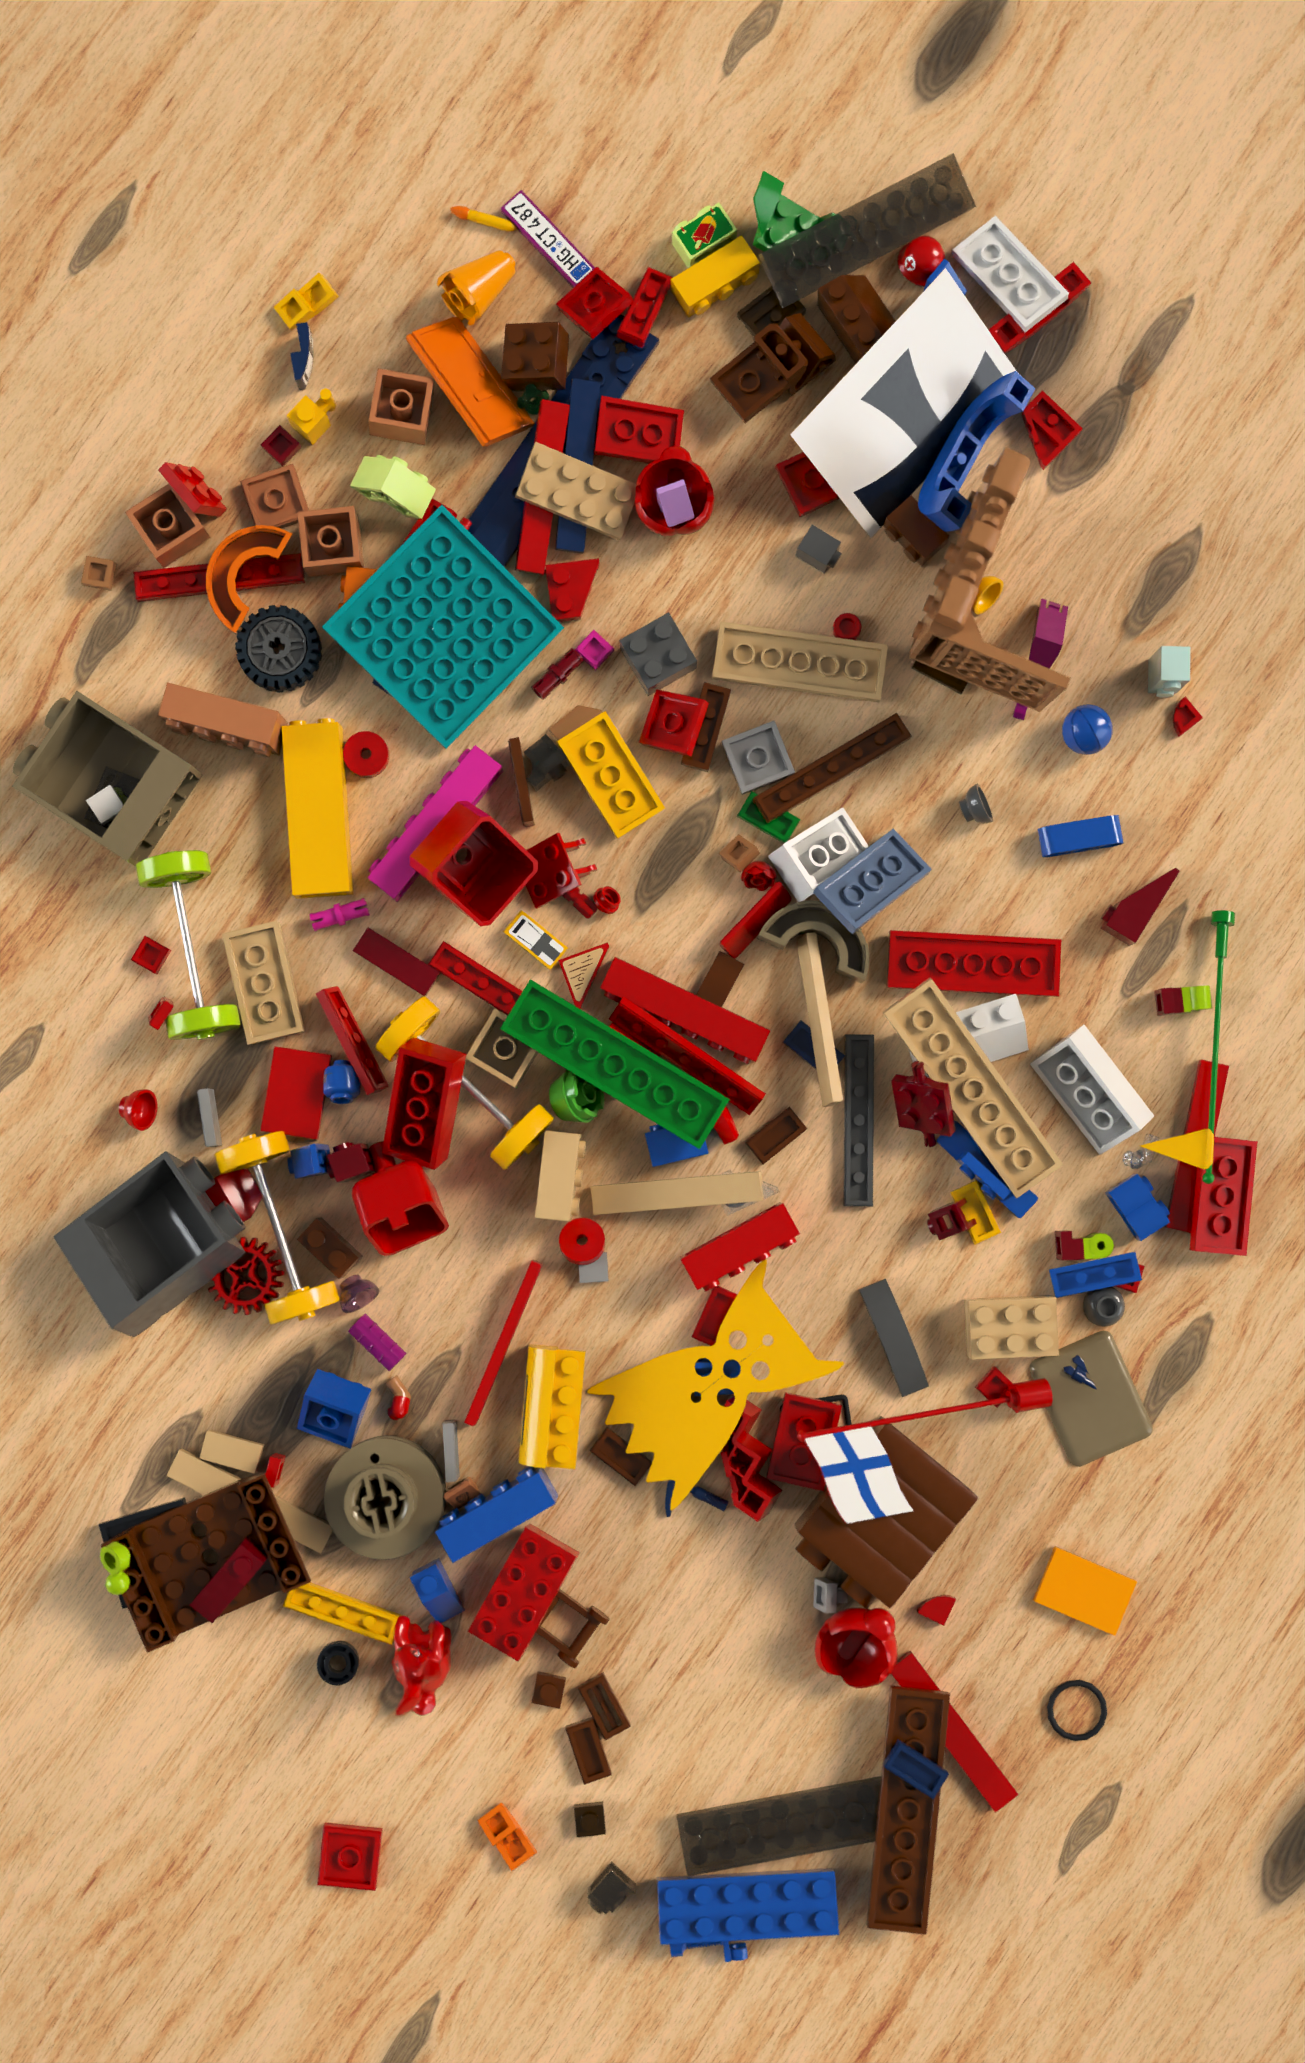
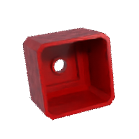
(489, 874)

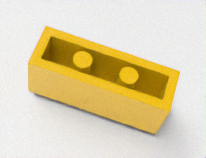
(715, 277)

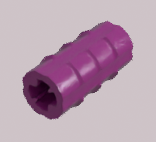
(377, 1342)

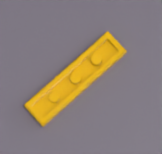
(343, 1611)

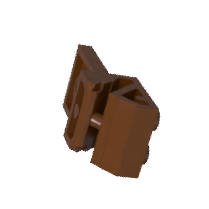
(776, 362)

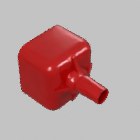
(397, 1204)

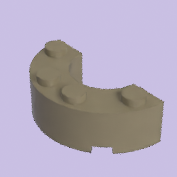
(814, 917)

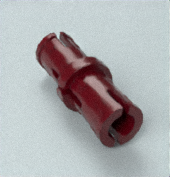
(557, 674)

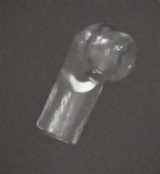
(1140, 1157)

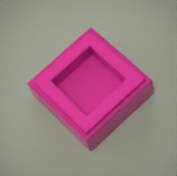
(594, 650)

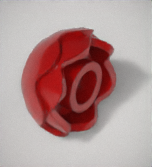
(758, 875)

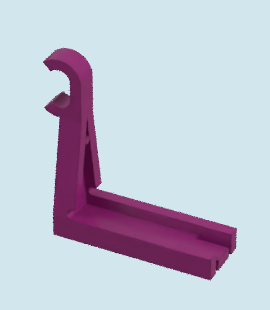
(1046, 640)

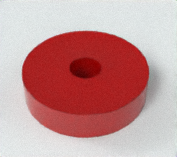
(353, 754)
(585, 1253)

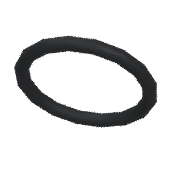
(1059, 1730)

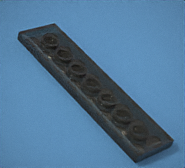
(867, 230)
(779, 1826)

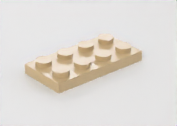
(577, 491)
(263, 982)

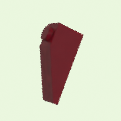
(1131, 915)
(229, 1580)

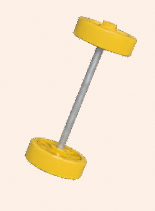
(521, 1136)
(253, 1152)

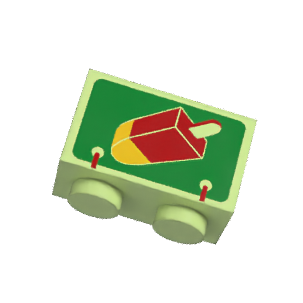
(703, 234)

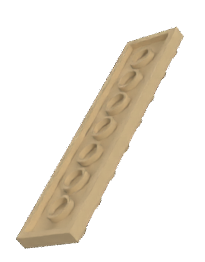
(976, 1088)

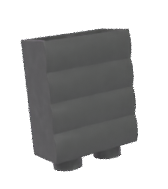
(152, 1242)

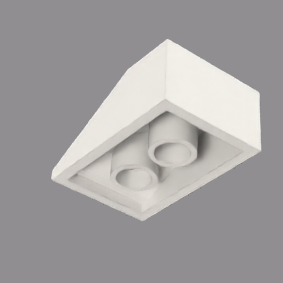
(818, 853)

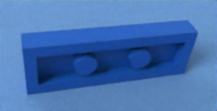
(1095, 1274)

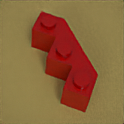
(742, 1461)

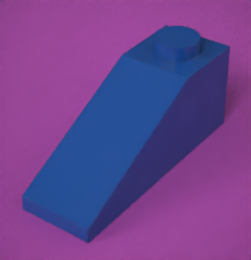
(308, 1160)

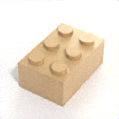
(560, 1176)
(1011, 1327)

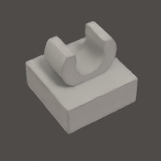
(827, 1595)

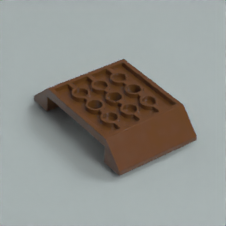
(169, 1562)

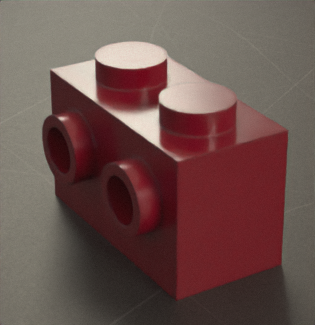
(349, 1162)

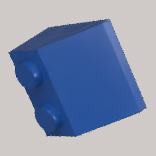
(333, 1408)

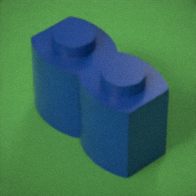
(1138, 1207)

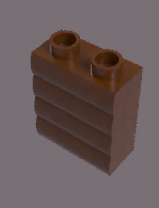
(889, 1550)

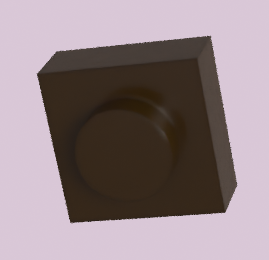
(590, 1819)

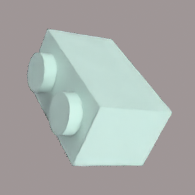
(1168, 670)

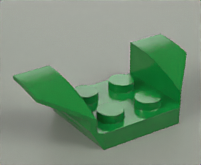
(779, 216)

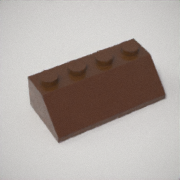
(854, 313)

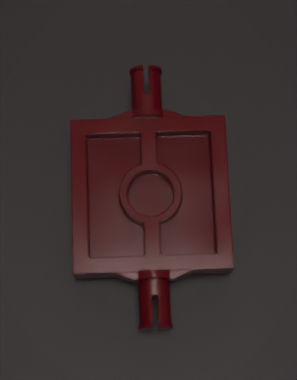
(923, 1104)

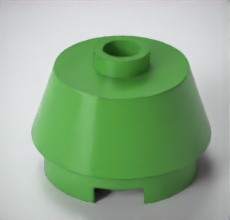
(575, 1098)

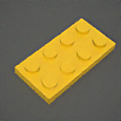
(610, 774)

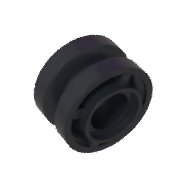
(333, 1676)

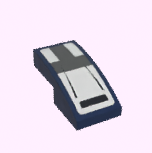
(303, 359)

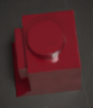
(937, 1223)

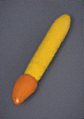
(483, 218)

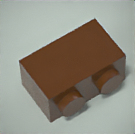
(915, 532)
(329, 1247)

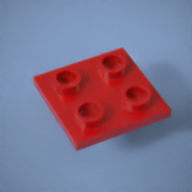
(555, 870)

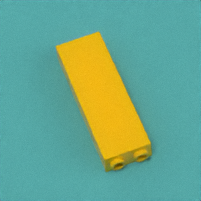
(317, 809)

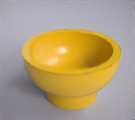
(988, 593)

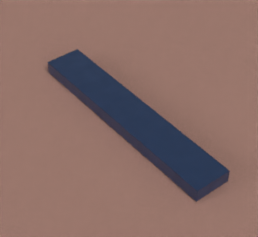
(579, 445)

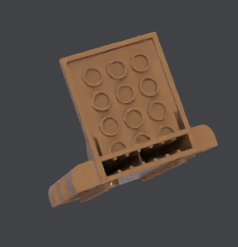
(948, 632)

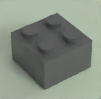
(658, 654)

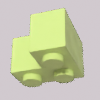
(394, 484)

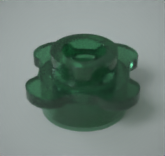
(533, 406)

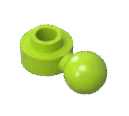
(115, 1560)

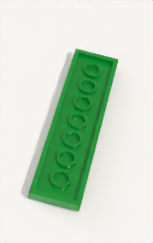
(614, 1064)

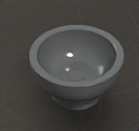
(976, 806)
(1104, 1306)

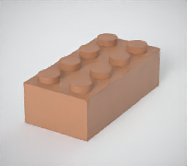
(222, 719)

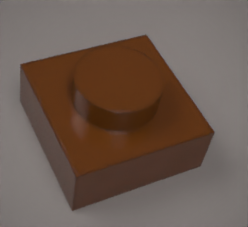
(548, 1690)

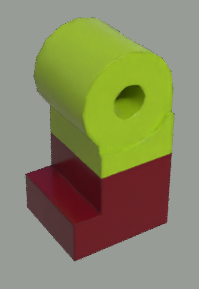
(1182, 1000)
(1089, 1247)

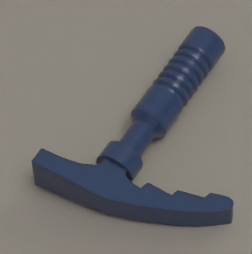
(698, 1493)

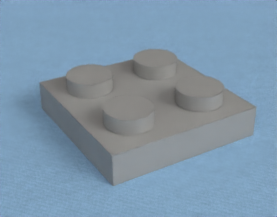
(758, 757)

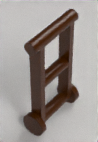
(594, 1616)

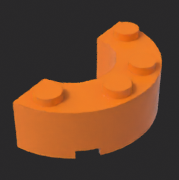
(229, 558)

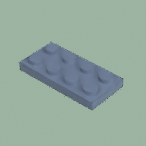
(872, 881)

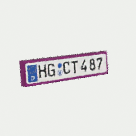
(547, 238)

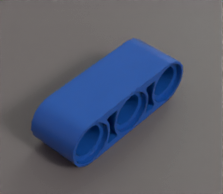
(1080, 836)

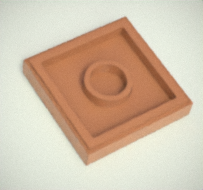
(275, 497)

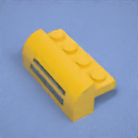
(551, 1407)

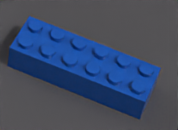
(747, 1906)

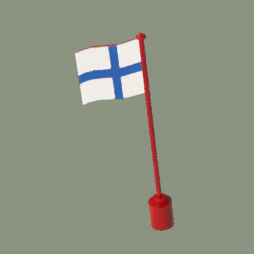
(859, 1467)

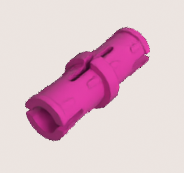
(339, 914)

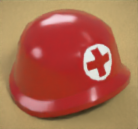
(920, 259)

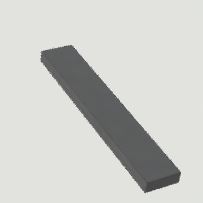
(858, 1120)

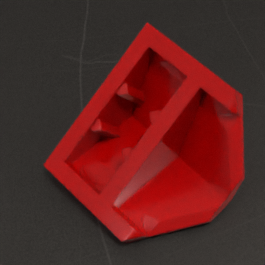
(238, 1190)

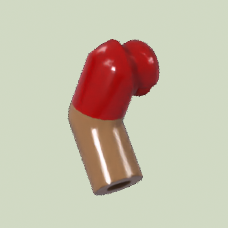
(400, 1401)

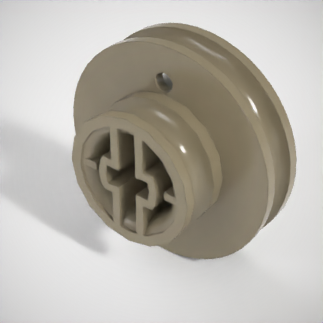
(404, 1474)

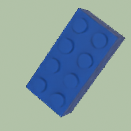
(497, 1513)

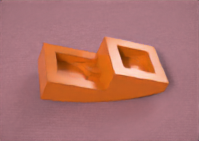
(507, 1836)

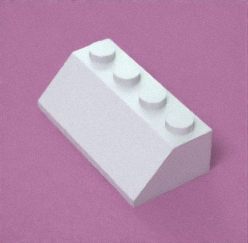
(996, 1027)
(1092, 1090)

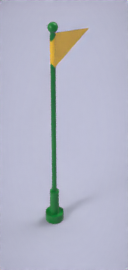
(1198, 1146)

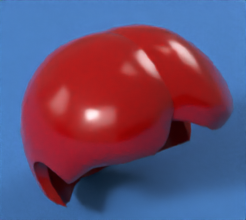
(671, 467)
(858, 1646)

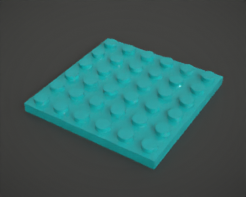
(443, 626)

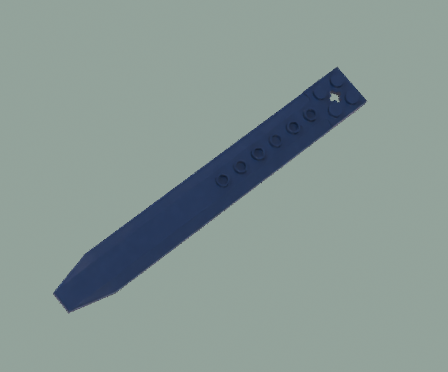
(500, 514)

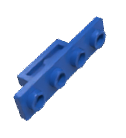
(976, 1165)

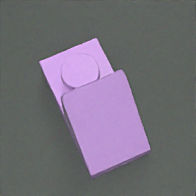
(675, 503)

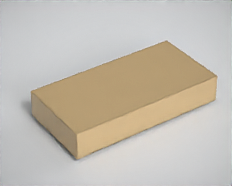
(231, 1451)

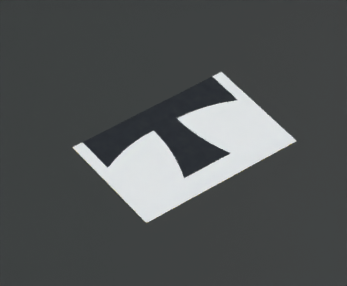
(900, 403)

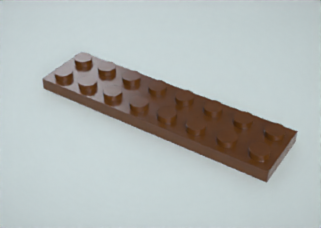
(907, 1816)

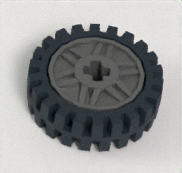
(292, 664)

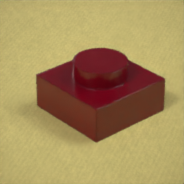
(281, 445)

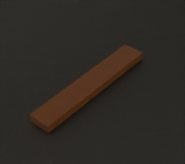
(832, 768)

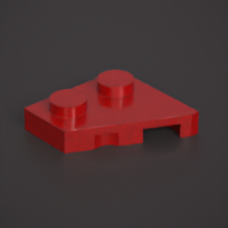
(570, 587)

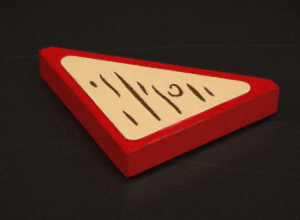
(581, 971)

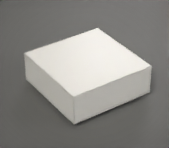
(105, 804)

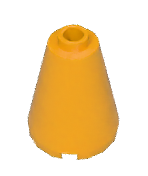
(476, 285)

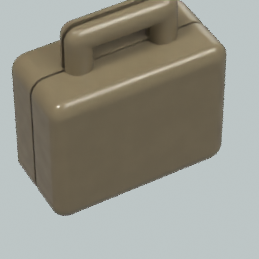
(1091, 1419)

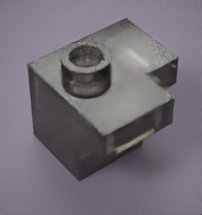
(547, 762)

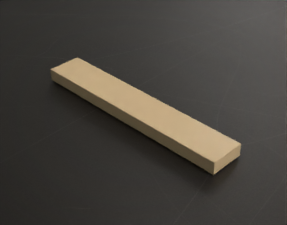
(819, 1020)
(677, 1193)
(207, 1477)

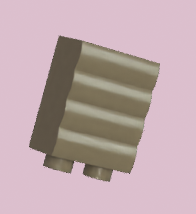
(73, 759)

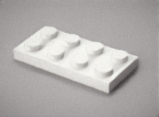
(1010, 274)

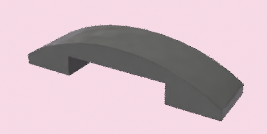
(894, 1337)

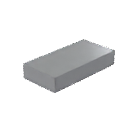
(209, 1117)
(451, 1454)

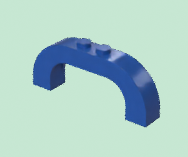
(940, 491)

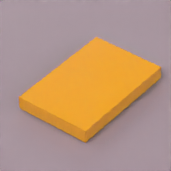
(1085, 1590)

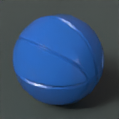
(1087, 729)

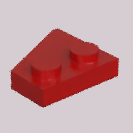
(1048, 428)

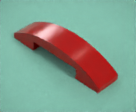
(1010, 334)

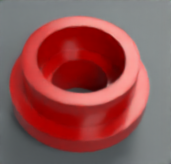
(607, 899)

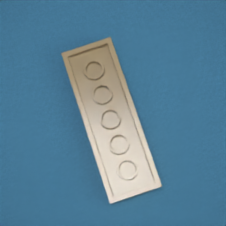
(800, 662)

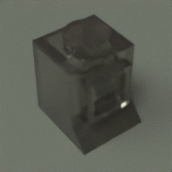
(610, 1889)

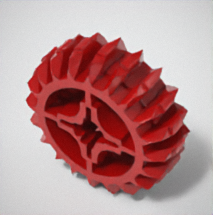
(231, 1297)

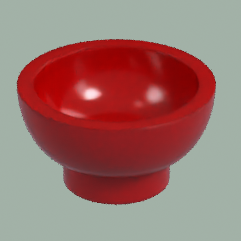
(139, 1109)

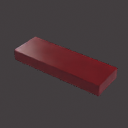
(396, 961)

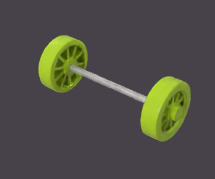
(174, 870)

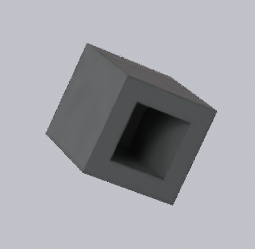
(819, 549)

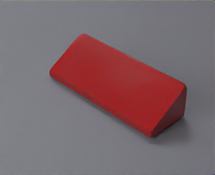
(751, 924)

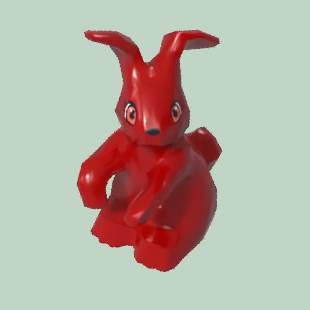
(420, 1663)

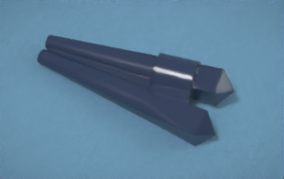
(1079, 1373)

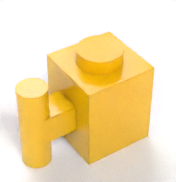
(311, 418)

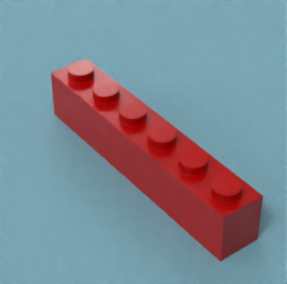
(685, 1009)

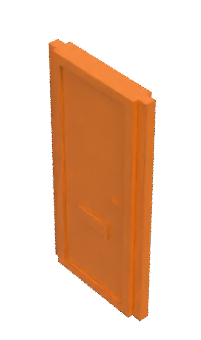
(469, 381)

